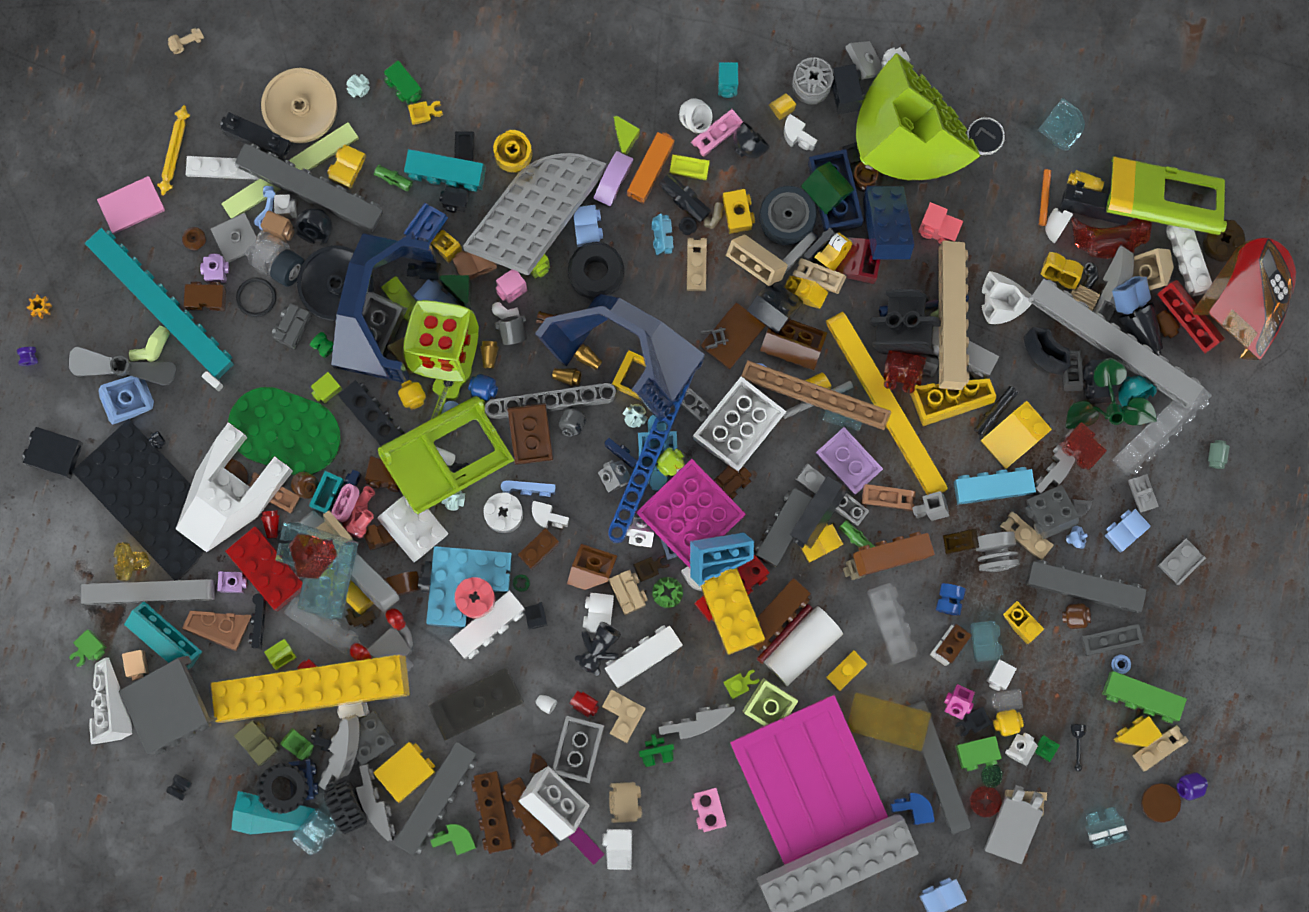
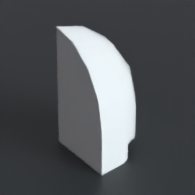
(1056, 223)

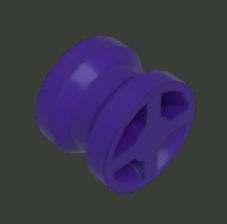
(27, 356)

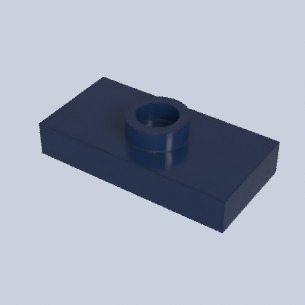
(621, 452)

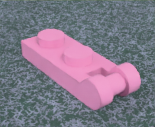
(717, 132)

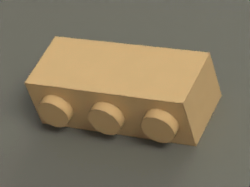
(756, 260)

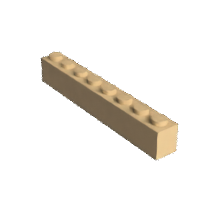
(952, 313)

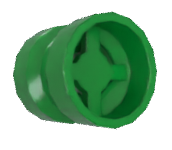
(322, 344)

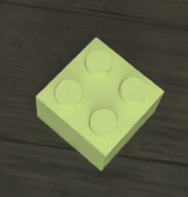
(769, 703)

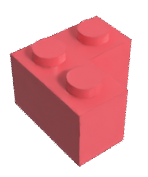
(939, 225)

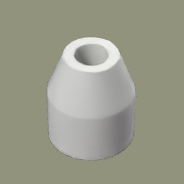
(546, 703)

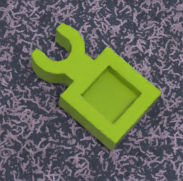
(738, 685)

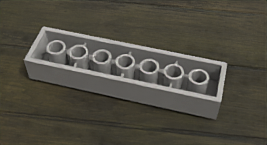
(838, 865)

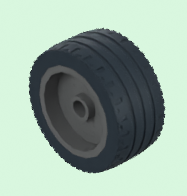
(785, 229)

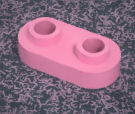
(345, 502)

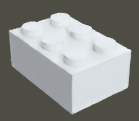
(410, 530)
(554, 803)

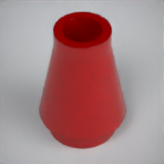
(271, 523)

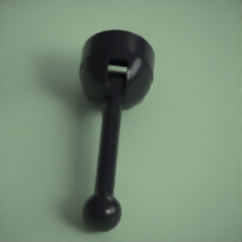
(1078, 732)

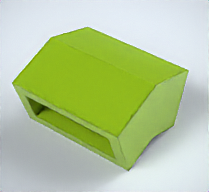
(280, 654)

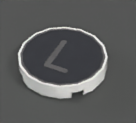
(987, 135)

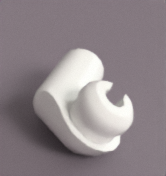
(501, 312)

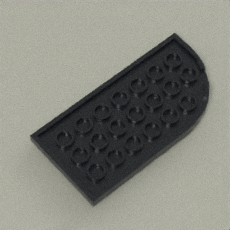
(143, 495)

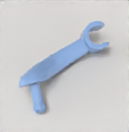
(268, 191)

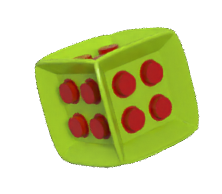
(441, 340)

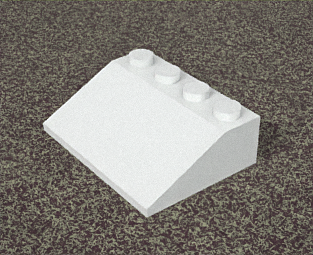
(739, 424)

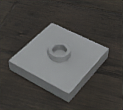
(865, 59)
(234, 237)

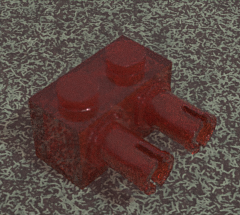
(904, 369)

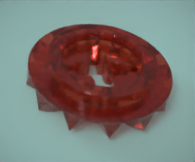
(992, 808)

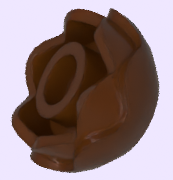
(199, 240)

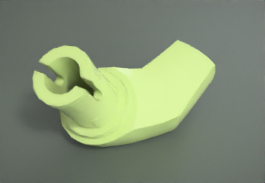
(153, 348)

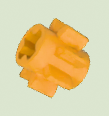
(33, 306)

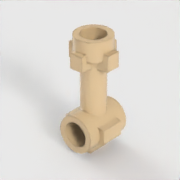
(176, 43)

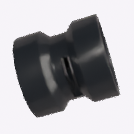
(181, 783)

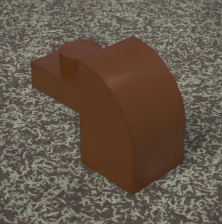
(378, 537)
(404, 583)

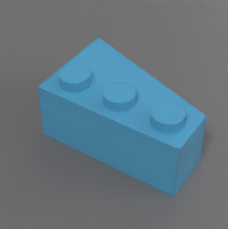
(717, 554)

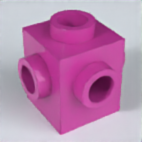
(959, 702)

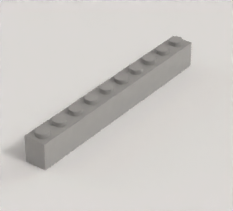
(1115, 343)

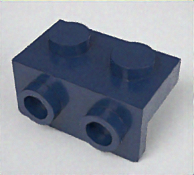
(309, 769)

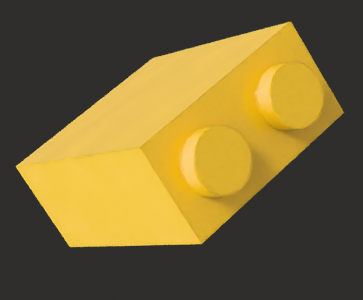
(405, 771)

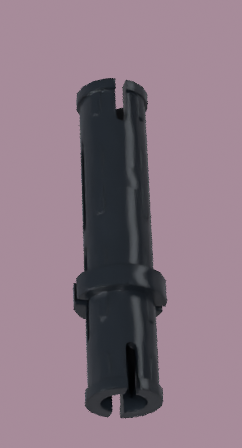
(990, 418)

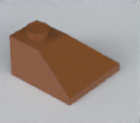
(591, 567)

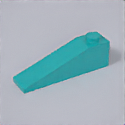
(253, 818)

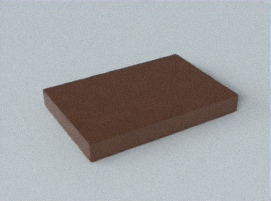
(740, 330)
(530, 433)

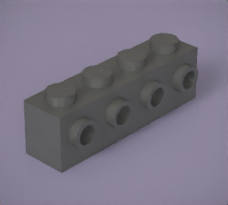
(779, 535)

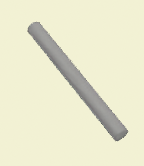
(802, 406)

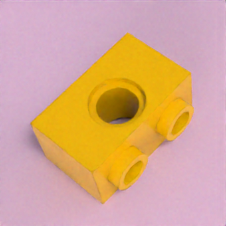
(737, 222)

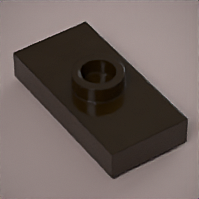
(961, 541)

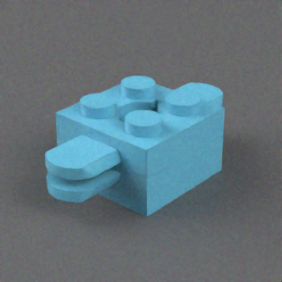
(657, 479)

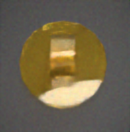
(127, 561)

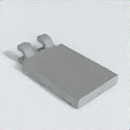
(1015, 826)

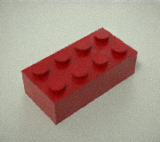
(270, 577)

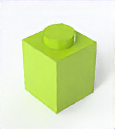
(325, 388)

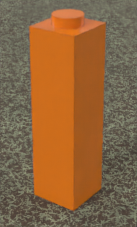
(651, 167)

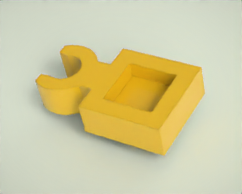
(421, 112)

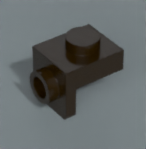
(364, 620)

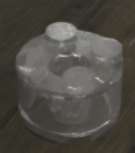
(265, 251)

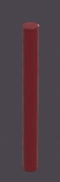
(781, 637)

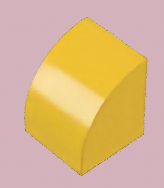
(783, 106)
(821, 380)

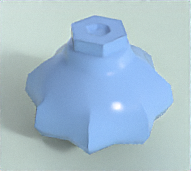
(1077, 537)

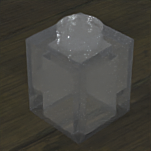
(1007, 700)

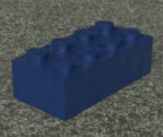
(848, 212)
(888, 222)

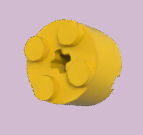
(505, 144)

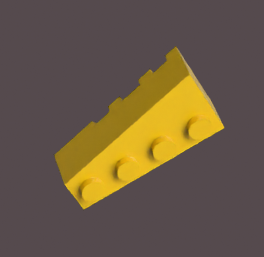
(939, 403)

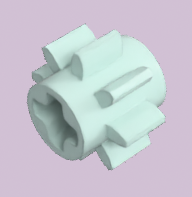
(357, 85)
(635, 415)
(454, 501)

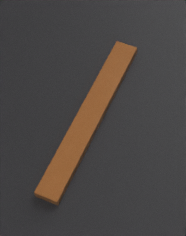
(816, 395)

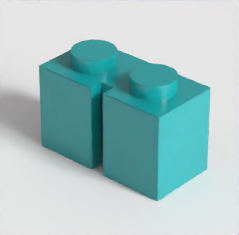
(727, 79)
(328, 487)

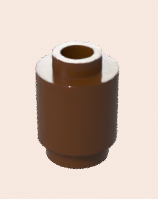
(1167, 324)

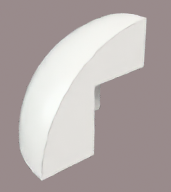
(1003, 299)

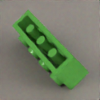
(1144, 696)

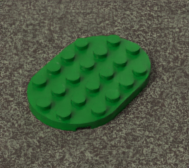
(286, 427)

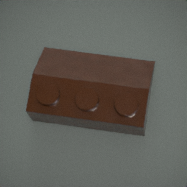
(795, 343)

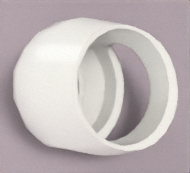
(695, 113)

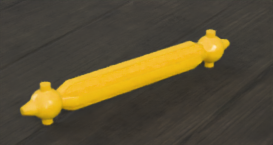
(173, 150)

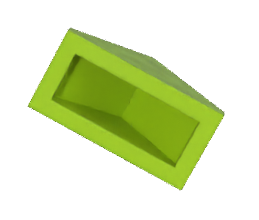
(626, 134)

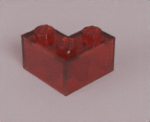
(1082, 446)
(312, 555)

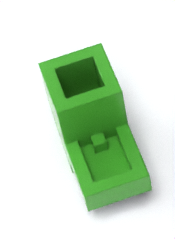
(460, 837)

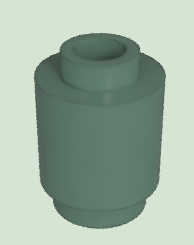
(1218, 454)

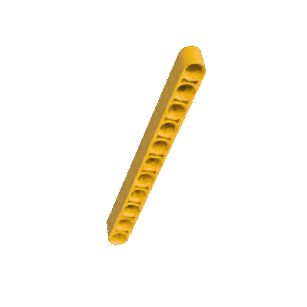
(882, 397)

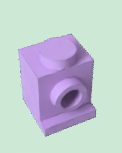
(240, 582)

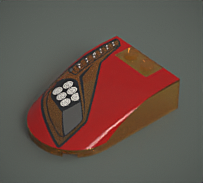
(1252, 294)

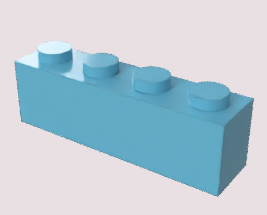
(995, 486)

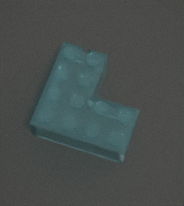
(328, 593)

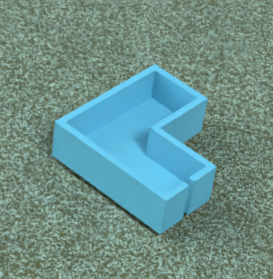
(452, 567)

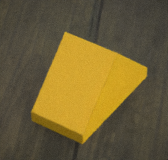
(446, 245)

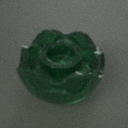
(992, 776)

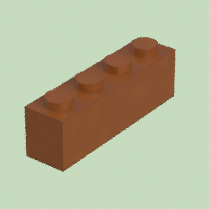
(893, 554)

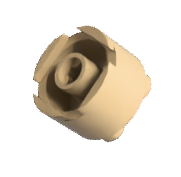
(624, 802)

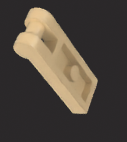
(696, 265)
(823, 276)
(1027, 536)
(1160, 748)

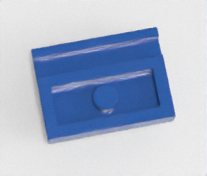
(426, 223)

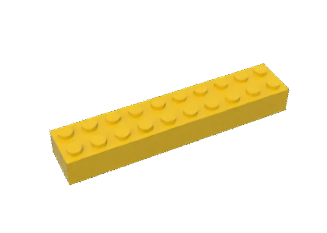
(310, 688)

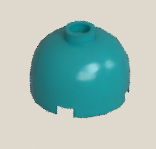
(1135, 387)

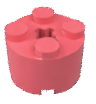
(467, 589)

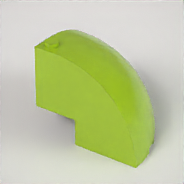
(910, 128)

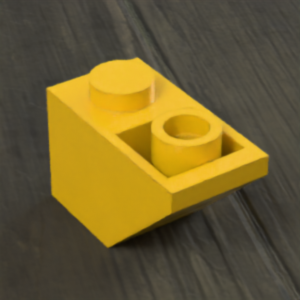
(808, 291)
(1023, 622)
(1140, 734)

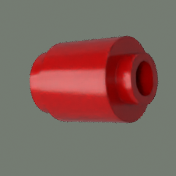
(584, 704)

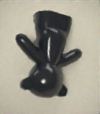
(596, 648)

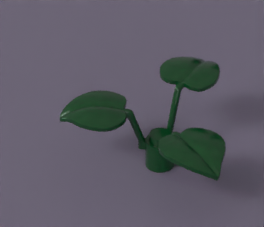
(1110, 373)

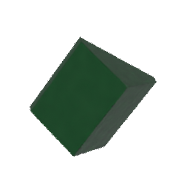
(827, 187)
(459, 287)

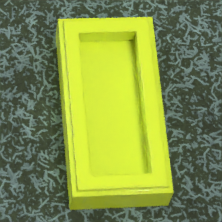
(689, 167)

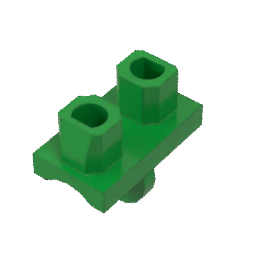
(648, 755)

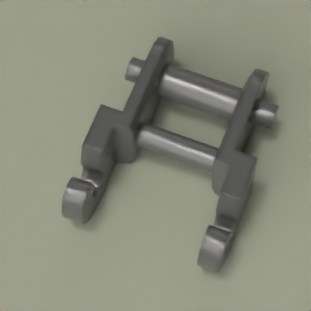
(723, 341)

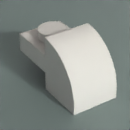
(795, 133)
(543, 516)

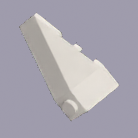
(111, 716)

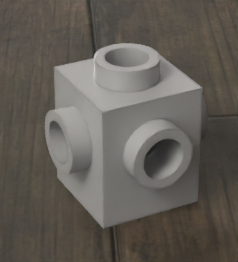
(614, 475)

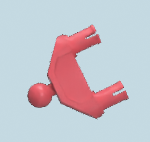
(360, 515)

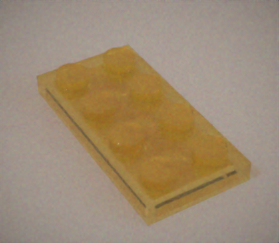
(889, 721)

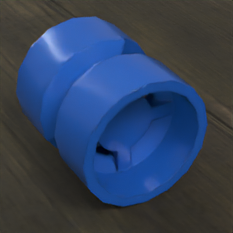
(951, 592)

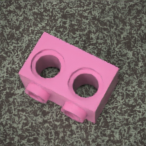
(510, 286)
(714, 808)

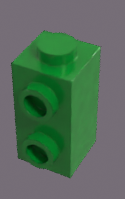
(403, 82)

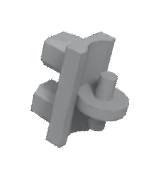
(1143, 493)

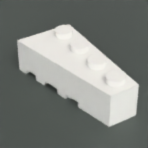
(618, 848)

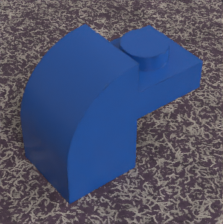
(920, 808)

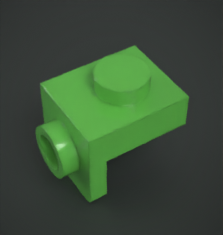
(297, 744)

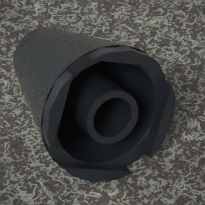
(1144, 327)

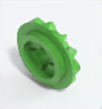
(665, 601)

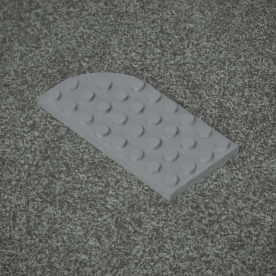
(534, 210)

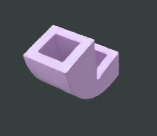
(613, 178)

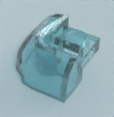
(1063, 125)

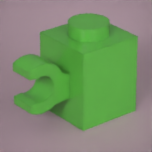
(89, 646)

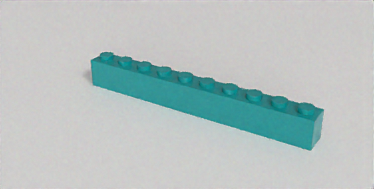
(162, 306)

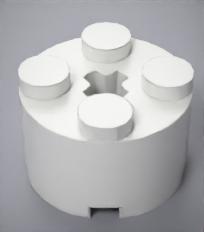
(500, 523)

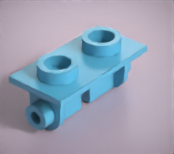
(661, 226)

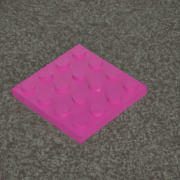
(690, 510)

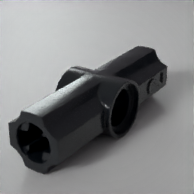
(684, 197)

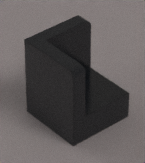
(535, 616)

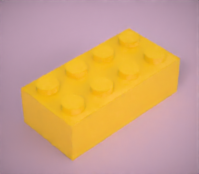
(732, 611)

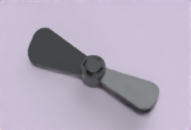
(89, 363)

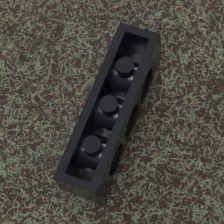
(351, 395)

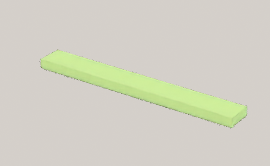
(306, 159)

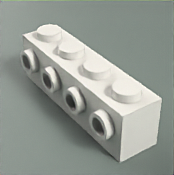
(1190, 260)
(482, 629)
(643, 657)

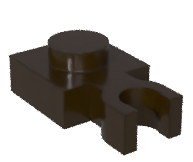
(648, 568)

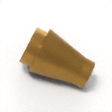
(489, 353)
(587, 356)
(569, 376)

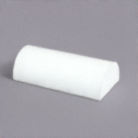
(803, 645)

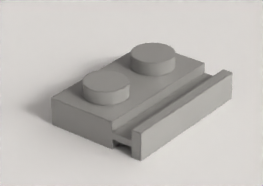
(1182, 561)

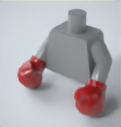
(393, 642)

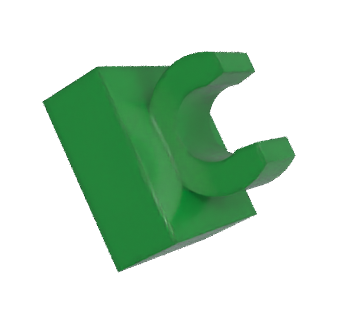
(1046, 748)

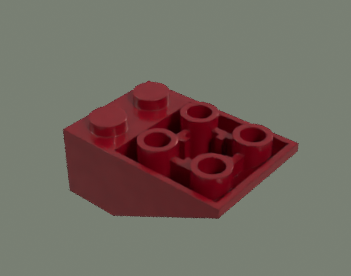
(859, 262)

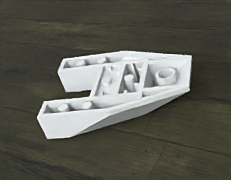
(219, 500)

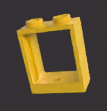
(623, 370)

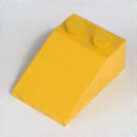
(1016, 435)

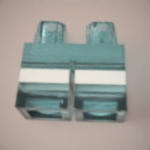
(1107, 831)

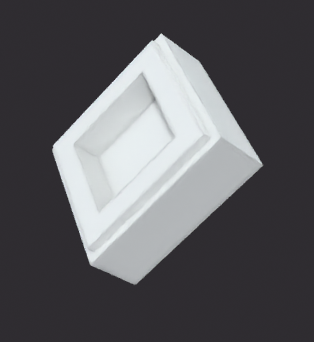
(212, 381)

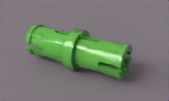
(393, 178)
(854, 535)

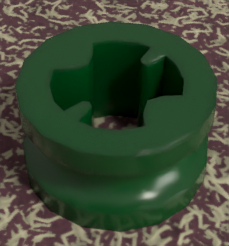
(515, 582)

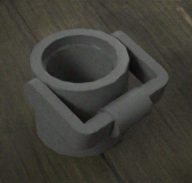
(512, 329)

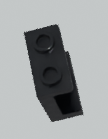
(52, 452)

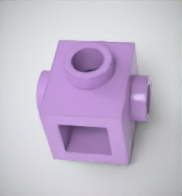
(214, 268)

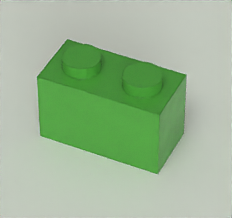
(978, 752)

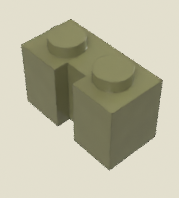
(257, 743)

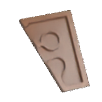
(218, 628)

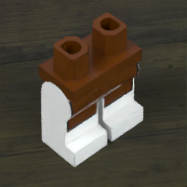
(952, 644)

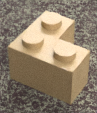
(628, 713)

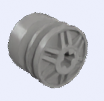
(812, 90)
(997, 551)

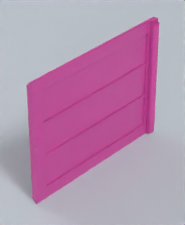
(809, 779)

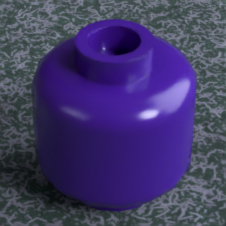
(1192, 786)

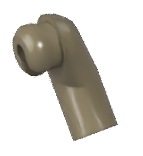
(717, 215)

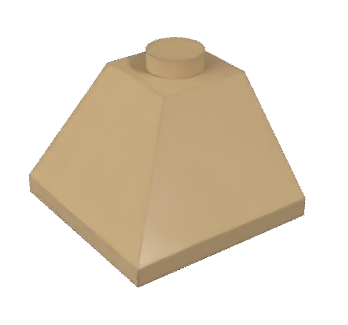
(1154, 265)

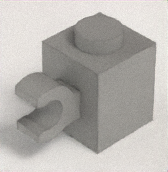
(934, 506)

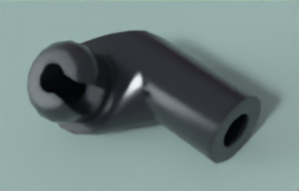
(1091, 275)

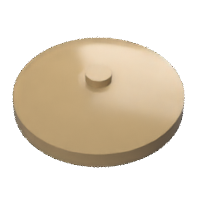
(299, 105)

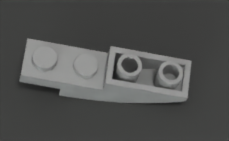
(1117, 274)
(1057, 471)
(848, 507)
(705, 721)
(345, 748)
(376, 812)

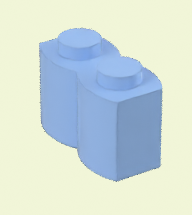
(586, 225)
(1127, 530)
(943, 897)

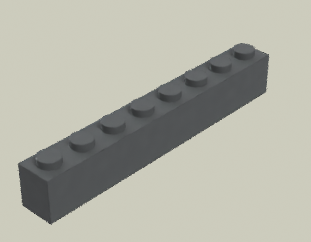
(309, 188)

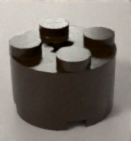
(1223, 250)

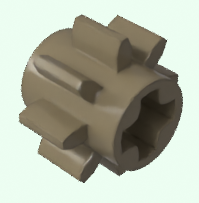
(851, 570)

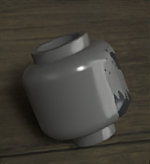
(572, 421)

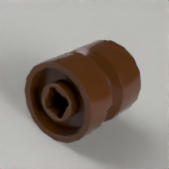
(864, 176)

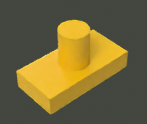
(846, 670)

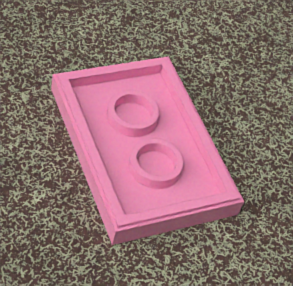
(131, 205)

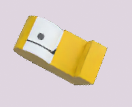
(834, 251)

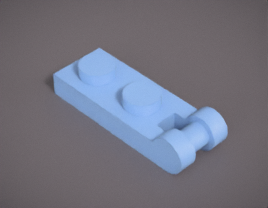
(528, 488)

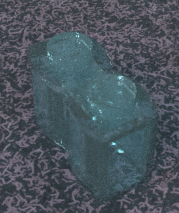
(986, 641)
(314, 832)

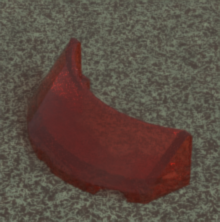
(1106, 241)

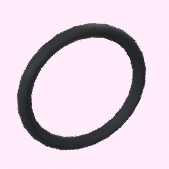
(255, 280)

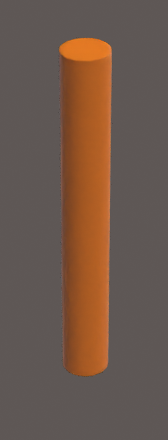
(1045, 197)

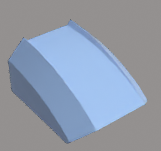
(125, 398)

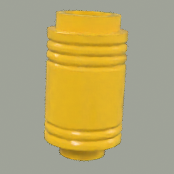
(1091, 182)

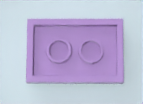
(849, 461)

